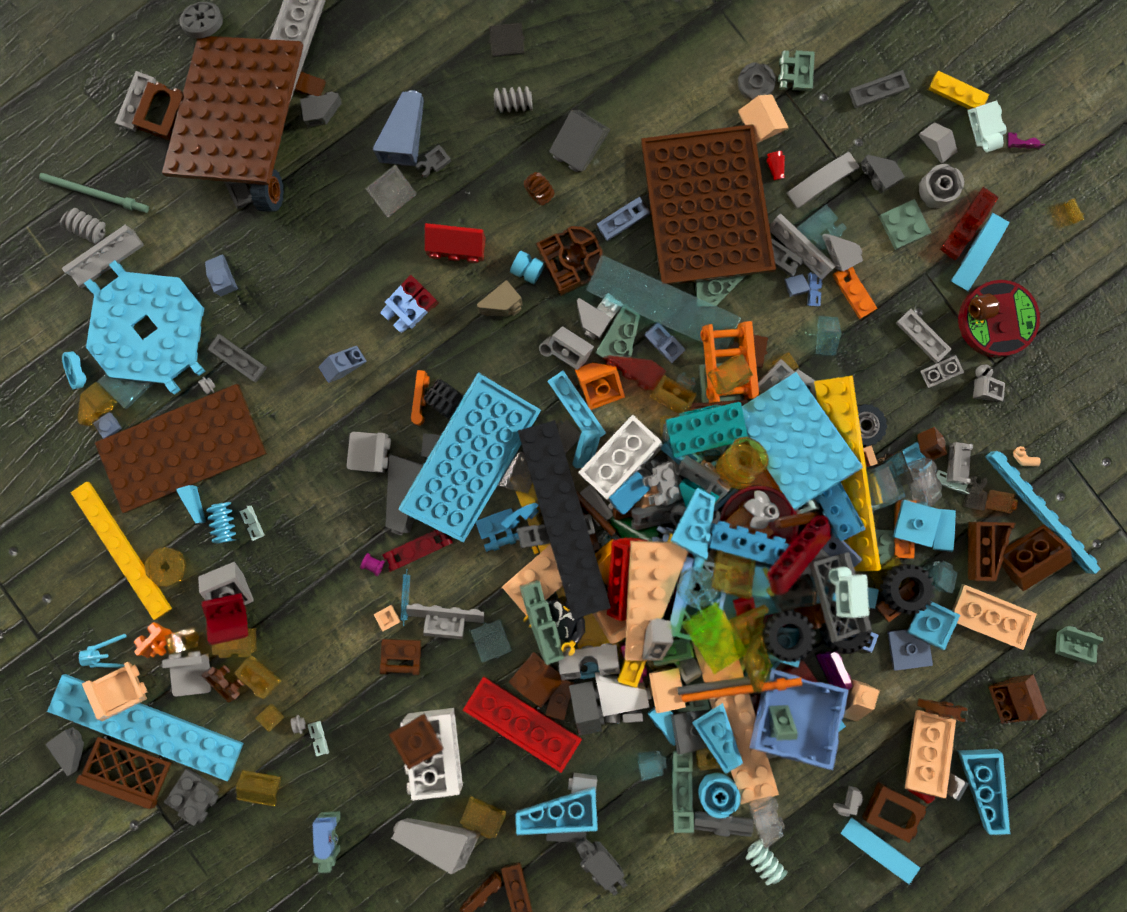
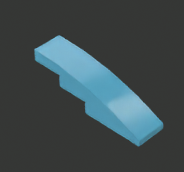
(980, 251)
(880, 850)

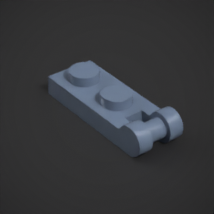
(622, 219)

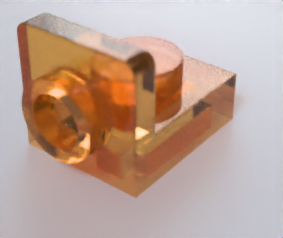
(1002, 502)

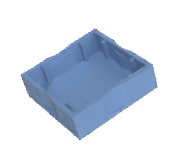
(817, 717)

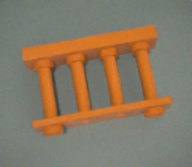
(746, 347)

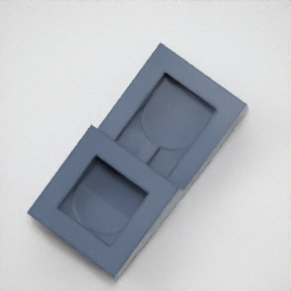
(664, 342)

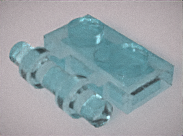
(818, 223)

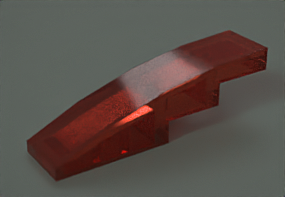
(969, 223)

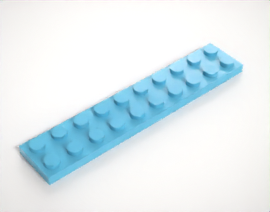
(151, 731)

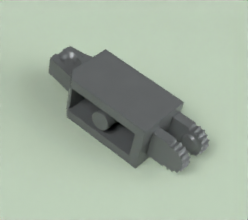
(601, 864)

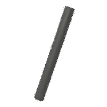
(713, 685)

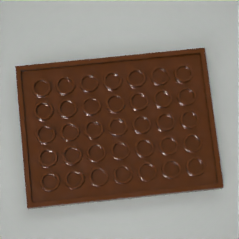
(233, 110)
(708, 205)

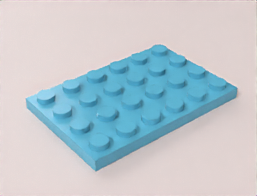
(800, 441)

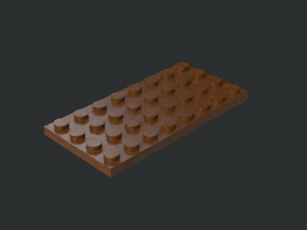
(180, 448)

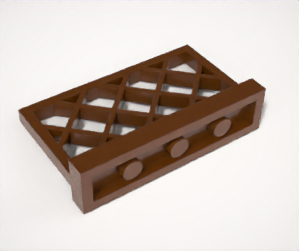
(117, 789)

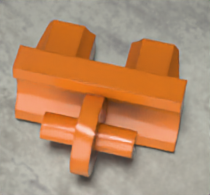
(154, 643)

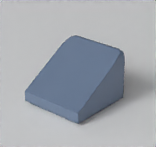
(796, 285)

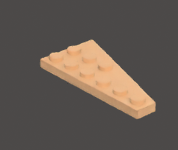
(652, 578)

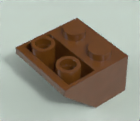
(1018, 699)

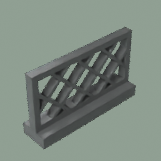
(856, 624)

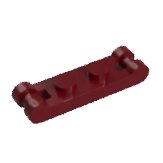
(416, 549)

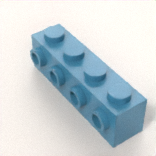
(840, 512)
(745, 544)

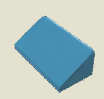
(629, 493)

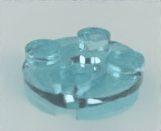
(687, 583)

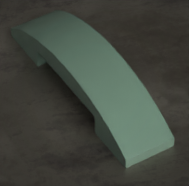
(682, 792)

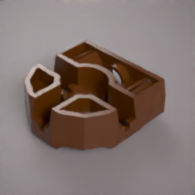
(552, 247)

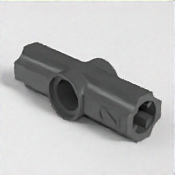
(723, 826)

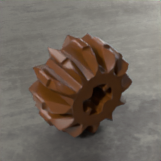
(539, 188)

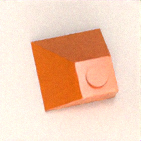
(599, 384)

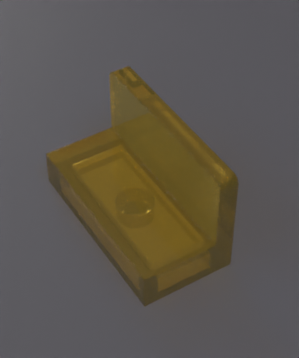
(258, 788)

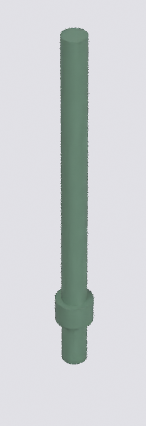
(127, 203)

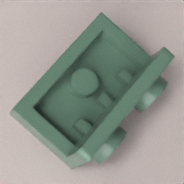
(1077, 644)

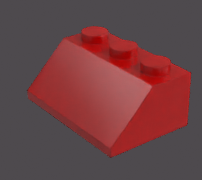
(454, 242)

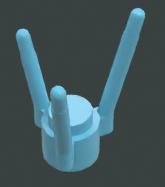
(91, 657)

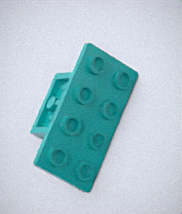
(706, 428)

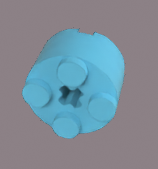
(726, 803)

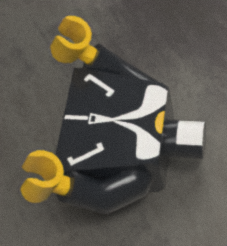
(568, 629)

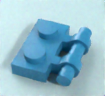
(492, 525)

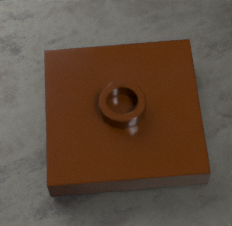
(416, 741)

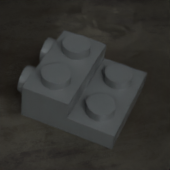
(192, 797)

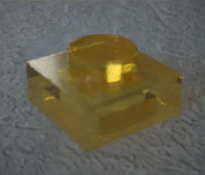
(270, 717)

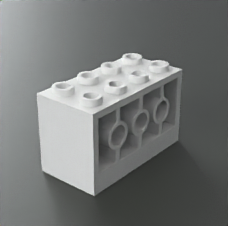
(621, 457)
(444, 765)

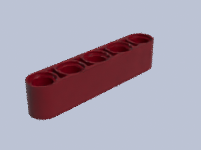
(799, 555)

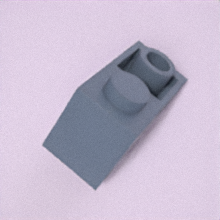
(341, 363)

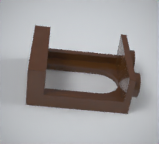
(165, 130)
(876, 803)

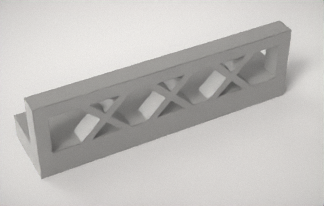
(97, 259)

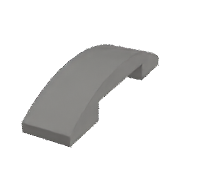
(822, 179)

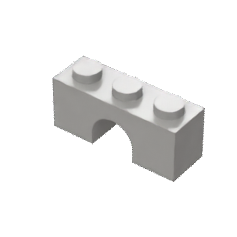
(604, 656)

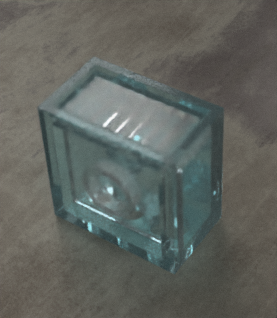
(884, 485)

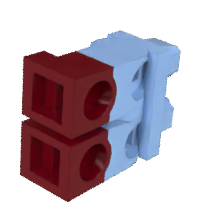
(410, 303)

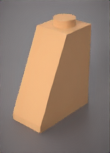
(860, 700)

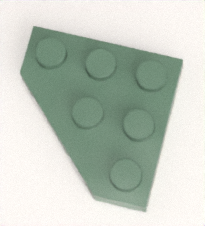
(717, 289)

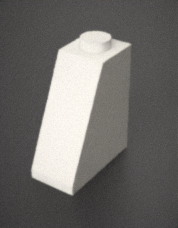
(619, 697)

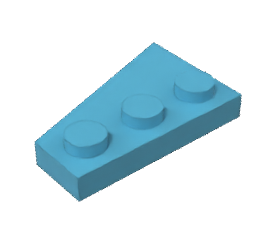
(719, 738)

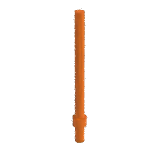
(781, 684)

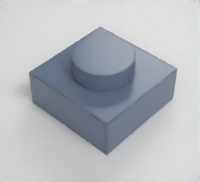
(107, 425)

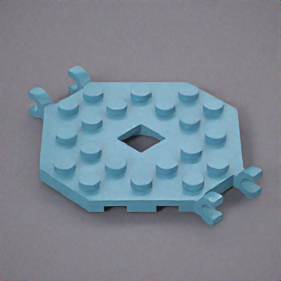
(161, 353)

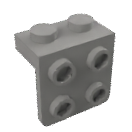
(368, 452)
(187, 673)

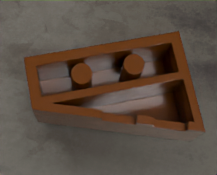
(986, 549)

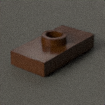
(559, 701)

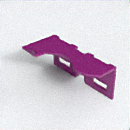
(1014, 141)

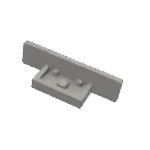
(443, 621)

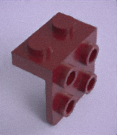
(225, 619)

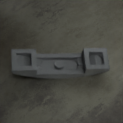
(537, 535)

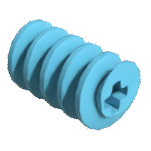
(221, 523)

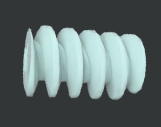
(766, 863)

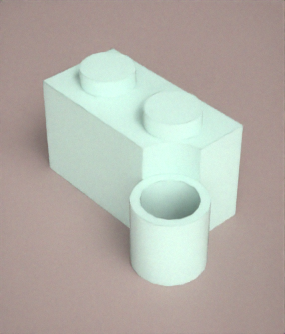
(988, 126)
(850, 592)

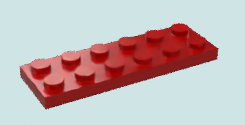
(522, 724)

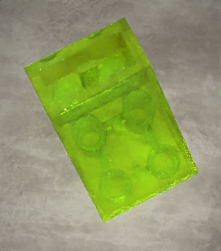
(714, 637)

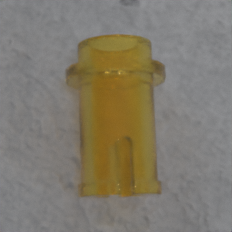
(1074, 211)

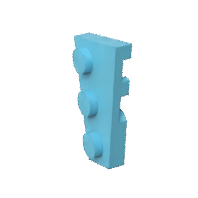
(695, 525)

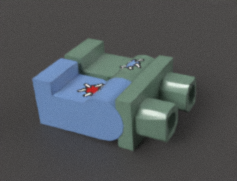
(325, 840)

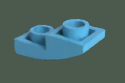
(526, 511)

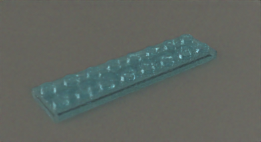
(659, 301)

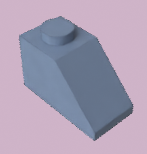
(220, 276)

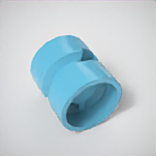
(527, 267)

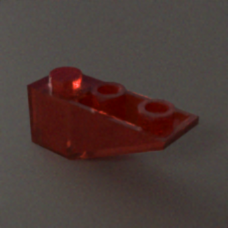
(641, 370)

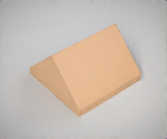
(765, 117)
(664, 689)

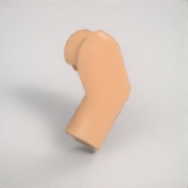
(1022, 458)

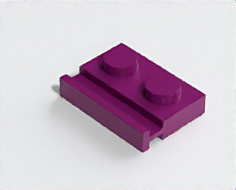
(834, 669)

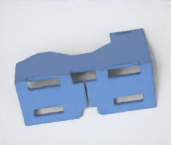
(814, 290)

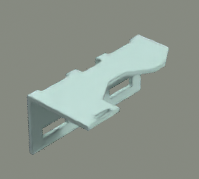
(960, 487)
(256, 527)
(321, 742)

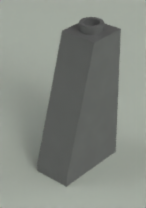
(400, 479)

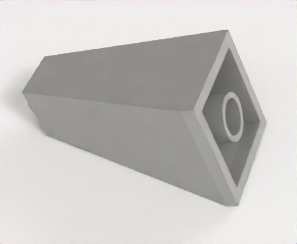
(438, 843)

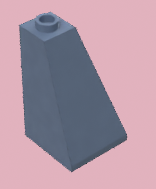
(401, 134)

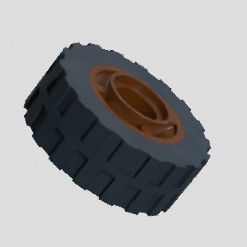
(268, 196)

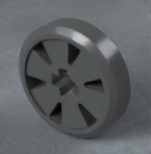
(201, 19)

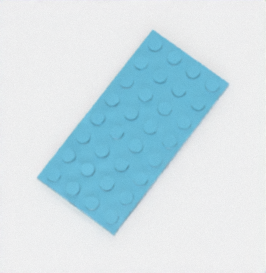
(469, 458)

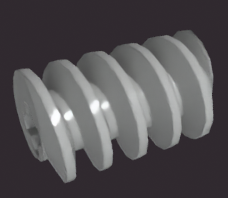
(512, 99)
(83, 225)

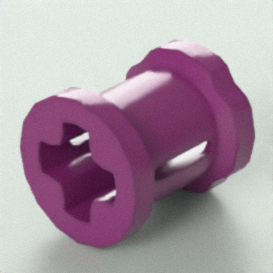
(372, 564)

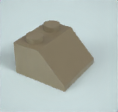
(501, 302)

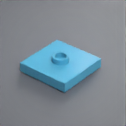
(917, 523)
(934, 625)

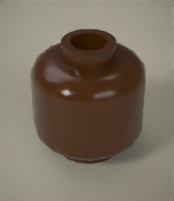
(984, 307)

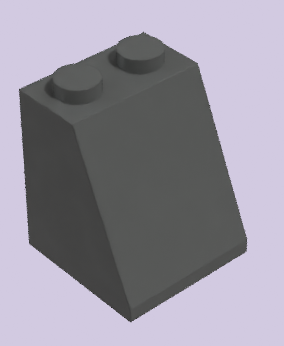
(578, 140)

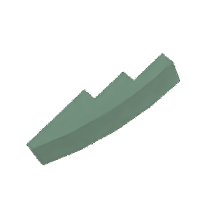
(541, 622)

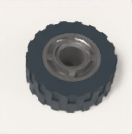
(875, 424)

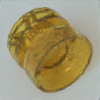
(742, 462)

